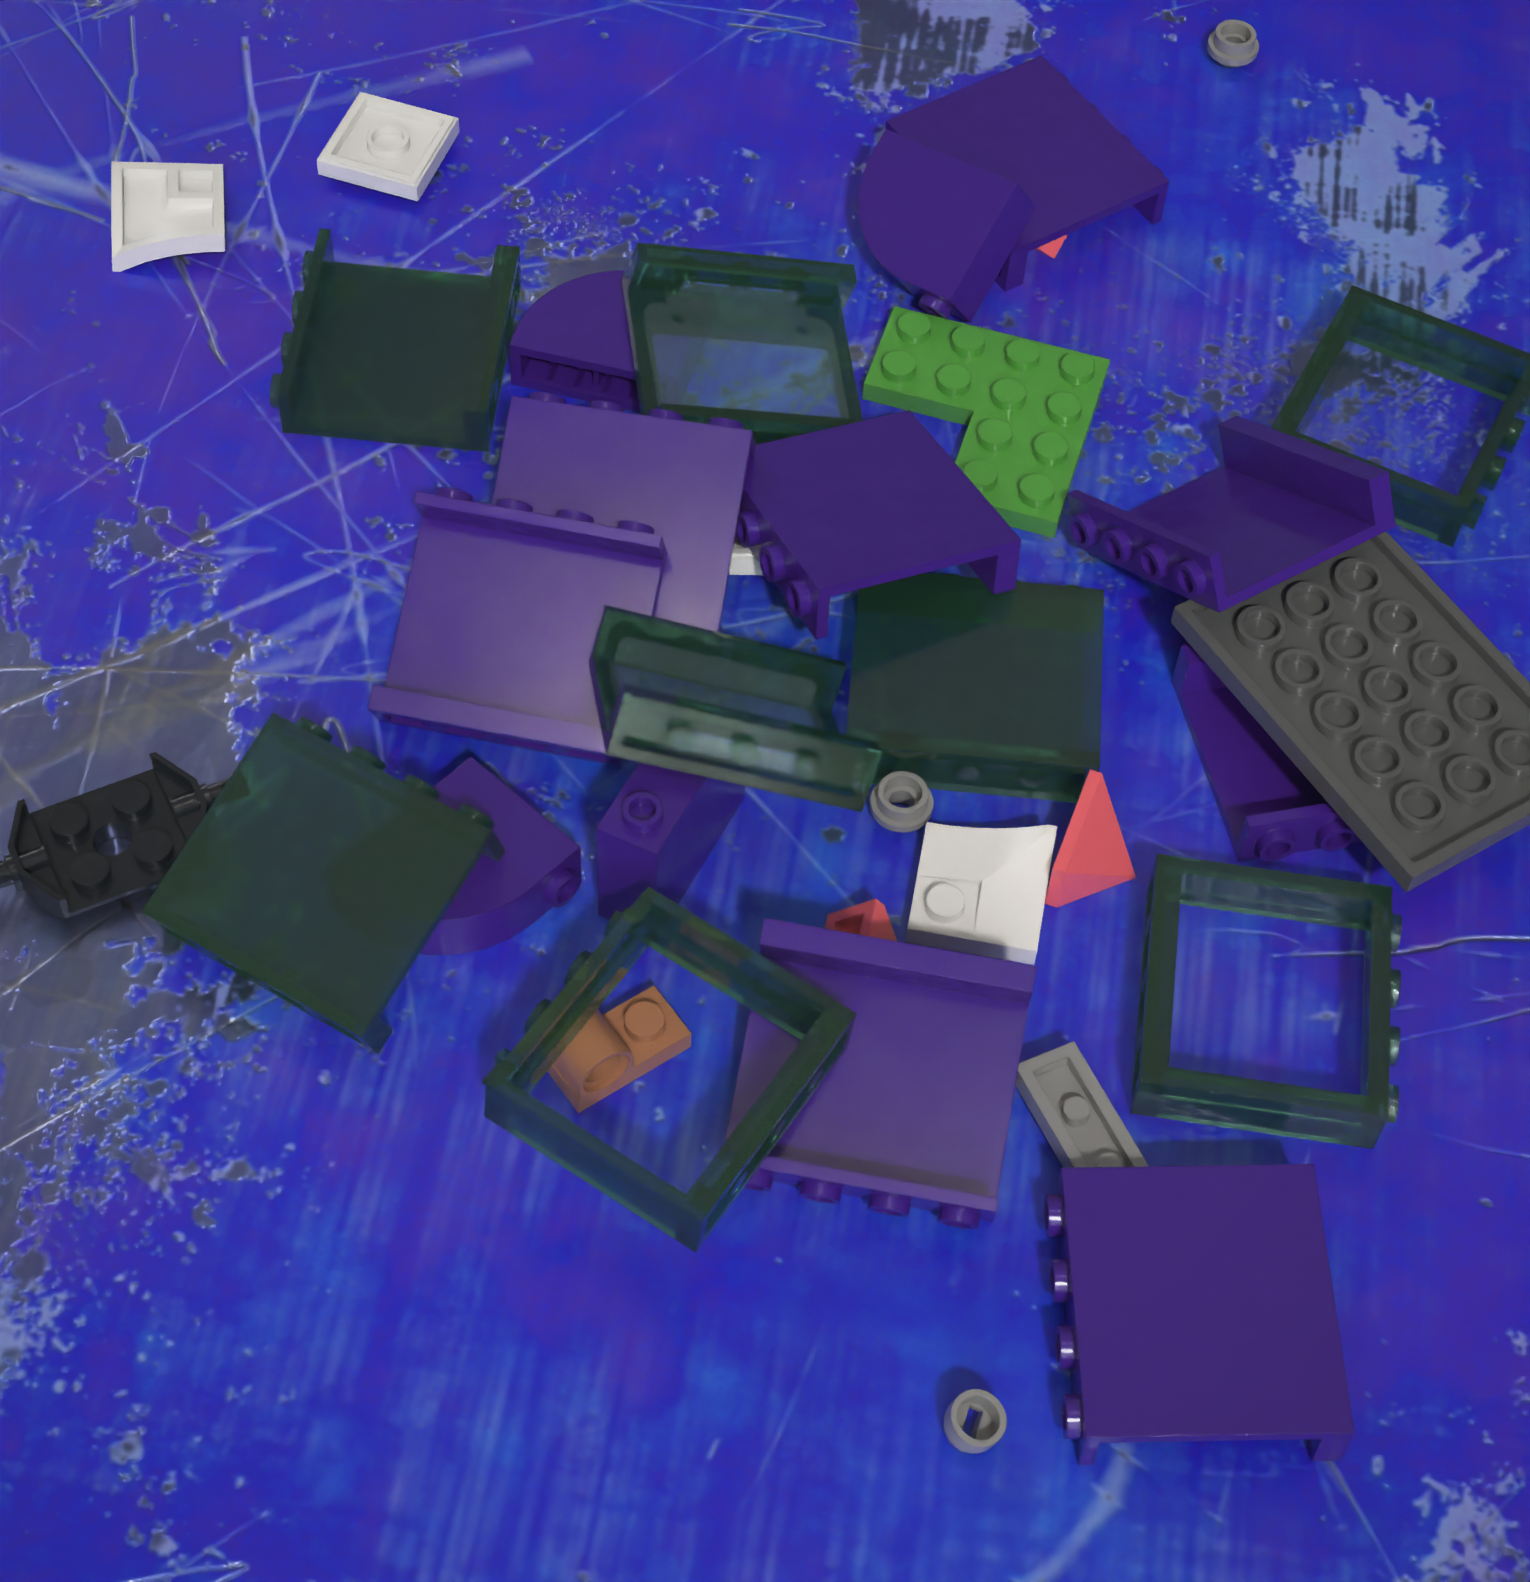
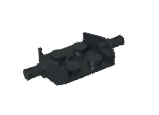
(57, 847)

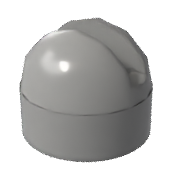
(987, 1428)

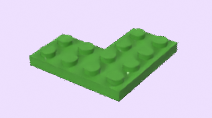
(1018, 396)

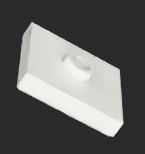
(388, 146)

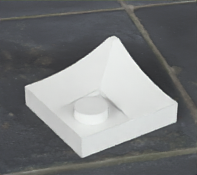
(165, 211)
(982, 890)

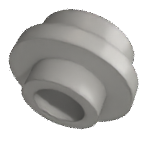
(1233, 43)
(906, 789)

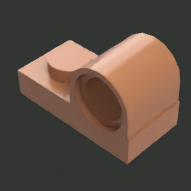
(619, 1048)

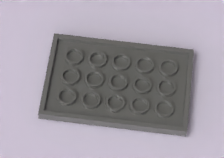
(1381, 704)

